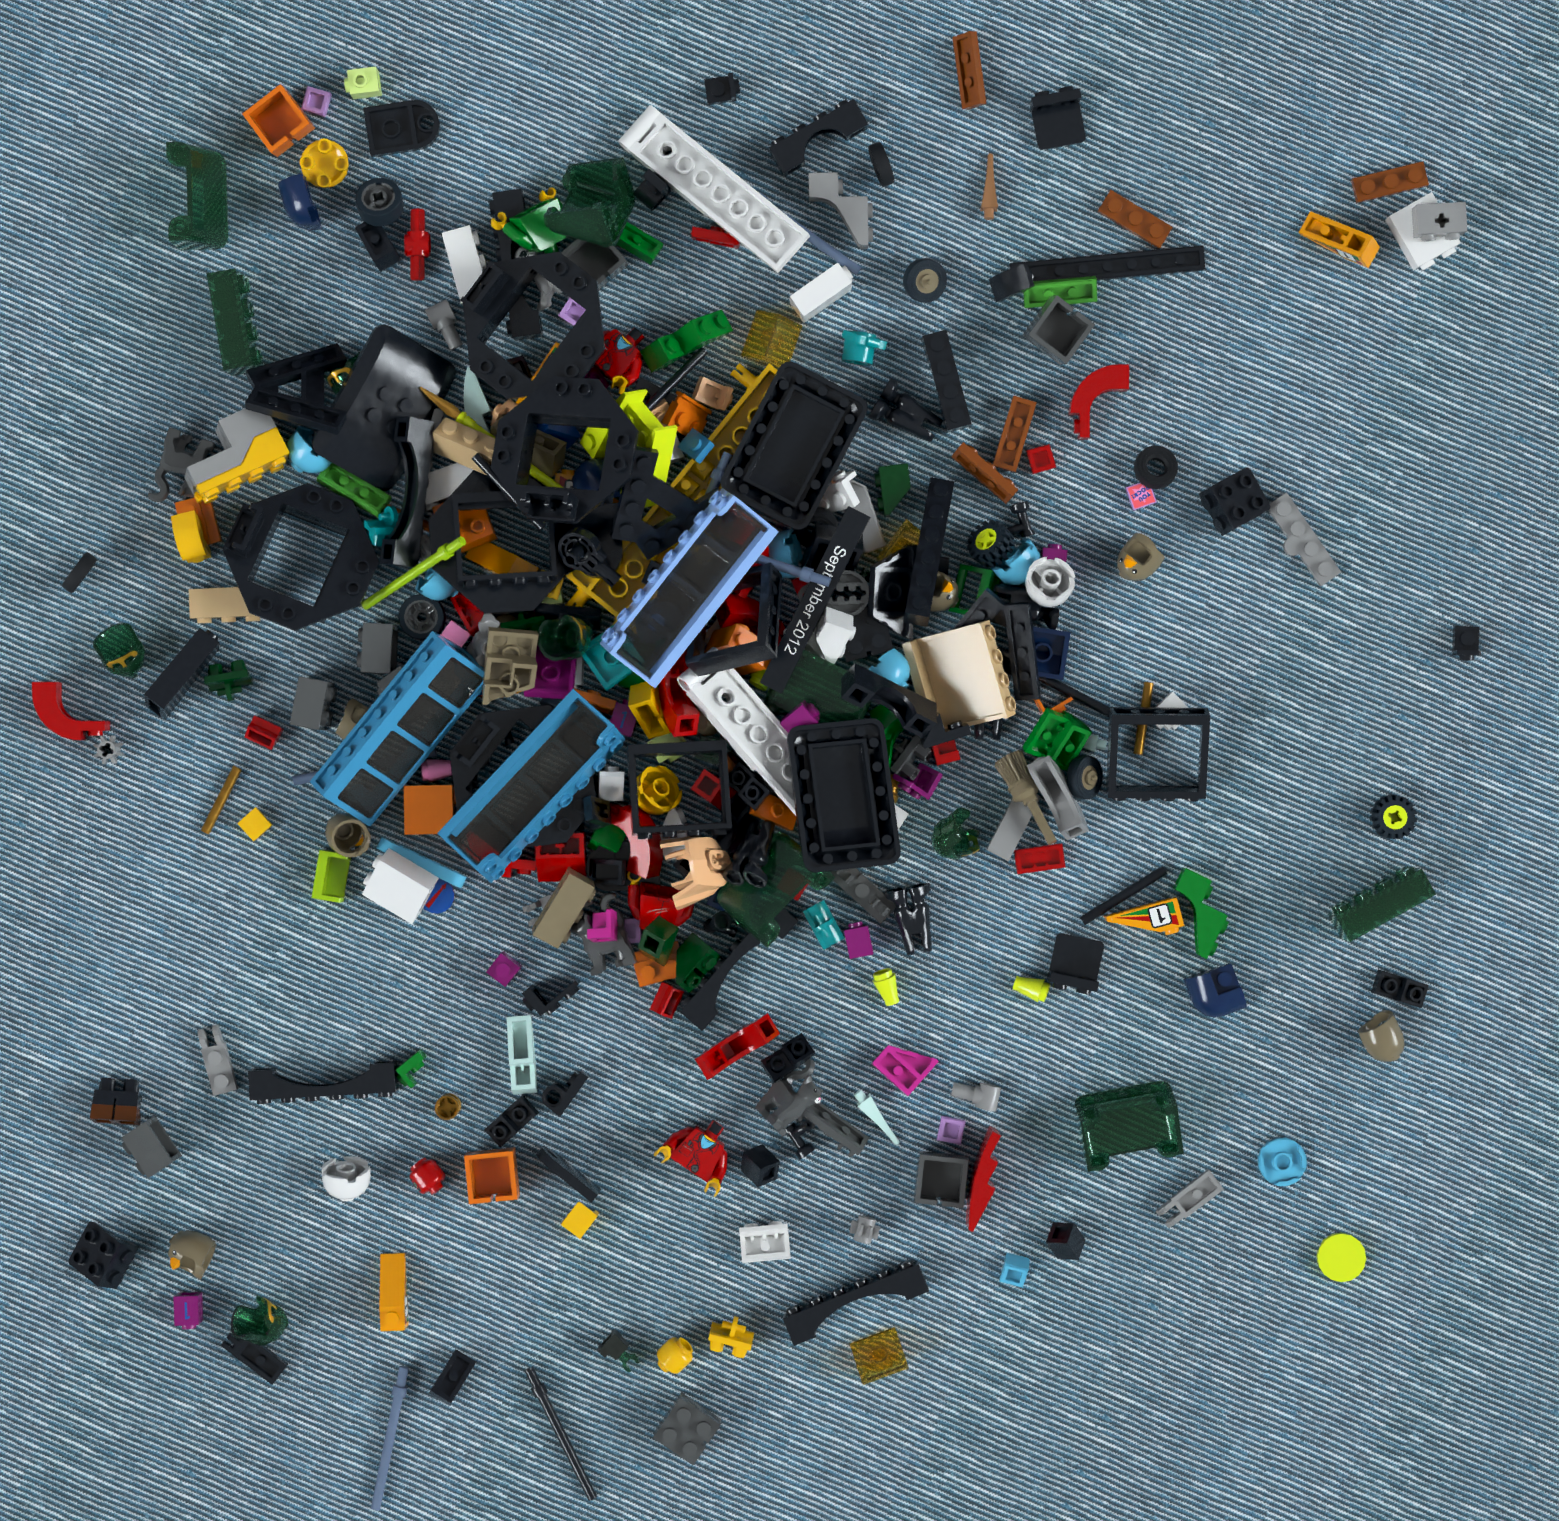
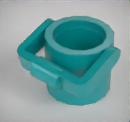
(860, 347)

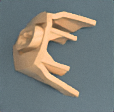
(706, 868)

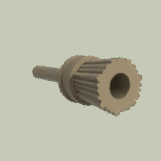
(1023, 788)

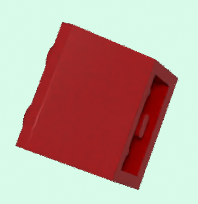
(555, 859)

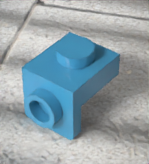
(696, 446)

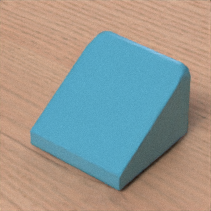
(1014, 1270)

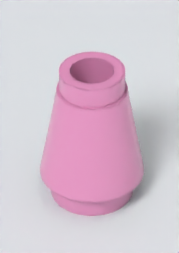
(435, 769)

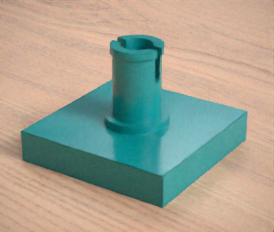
(604, 665)

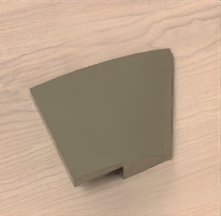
(509, 663)

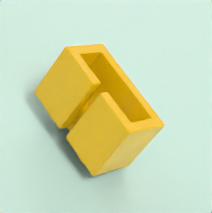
(646, 708)

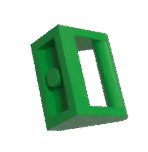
(988, 580)

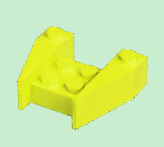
(650, 435)

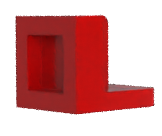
(945, 753)

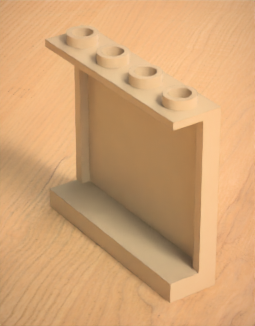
(961, 674)

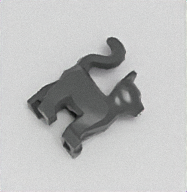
(177, 460)
(597, 950)
(789, 1103)

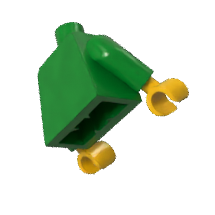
(529, 227)

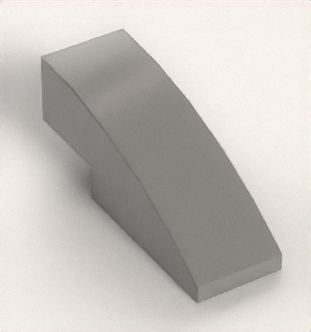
(1010, 829)

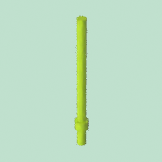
(443, 553)

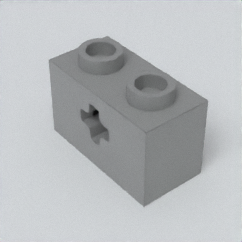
(1451, 214)

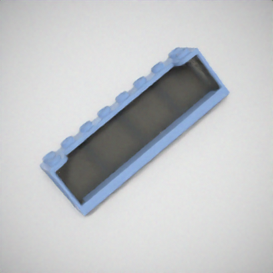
(688, 587)

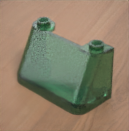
(206, 198)
(596, 202)
(816, 683)
(757, 907)
(1128, 1122)

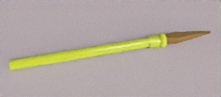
(461, 417)

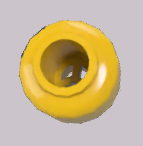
(674, 1355)

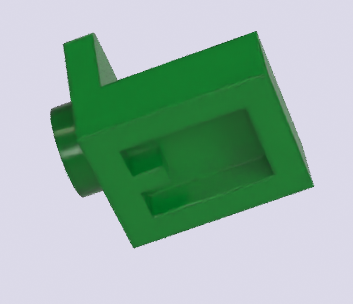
(414, 1063)

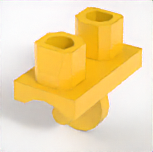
(732, 1335)

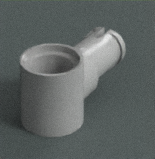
(442, 318)
(983, 1096)

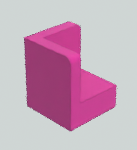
(604, 926)

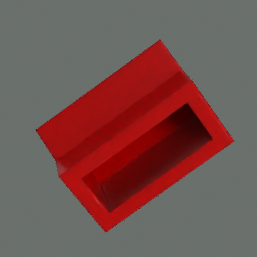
(263, 732)
(666, 1000)

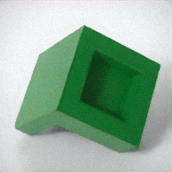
(607, 837)

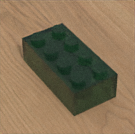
(233, 321)
(1381, 903)

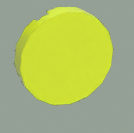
(1341, 1257)

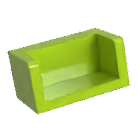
(331, 876)

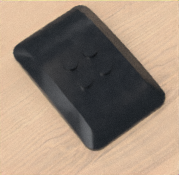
(375, 392)
(794, 445)
(843, 795)

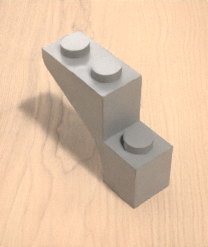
(852, 210)
(1054, 788)

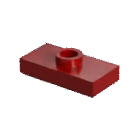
(714, 236)
(468, 613)
(1039, 858)

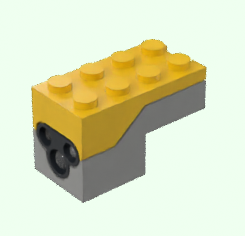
(250, 449)

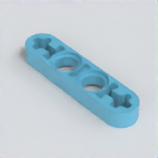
(437, 869)

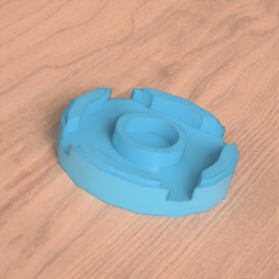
(1282, 1161)

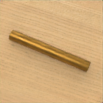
(1141, 729)
(221, 799)

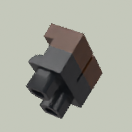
(116, 1106)

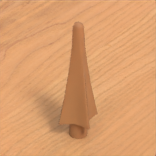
(989, 200)

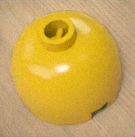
(658, 790)

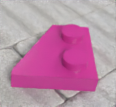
(903, 1067)

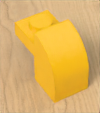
(189, 537)

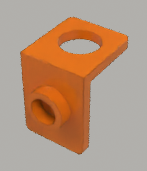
(1059, 707)

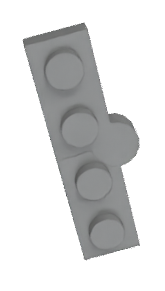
(1302, 540)

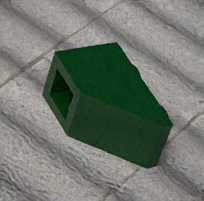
(894, 485)
(658, 940)
(693, 962)

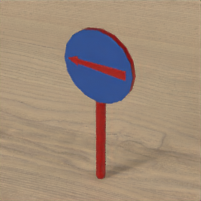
(440, 897)

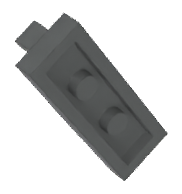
(864, 893)
(836, 1128)

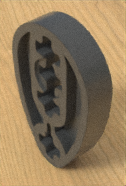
(852, 606)

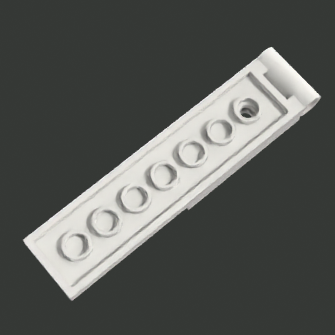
(713, 188)
(744, 724)

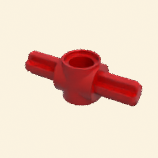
(417, 244)

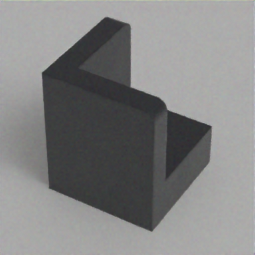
(760, 1165)
(1065, 1241)

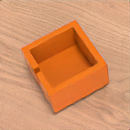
(278, 120)
(492, 1173)

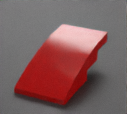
(980, 1186)

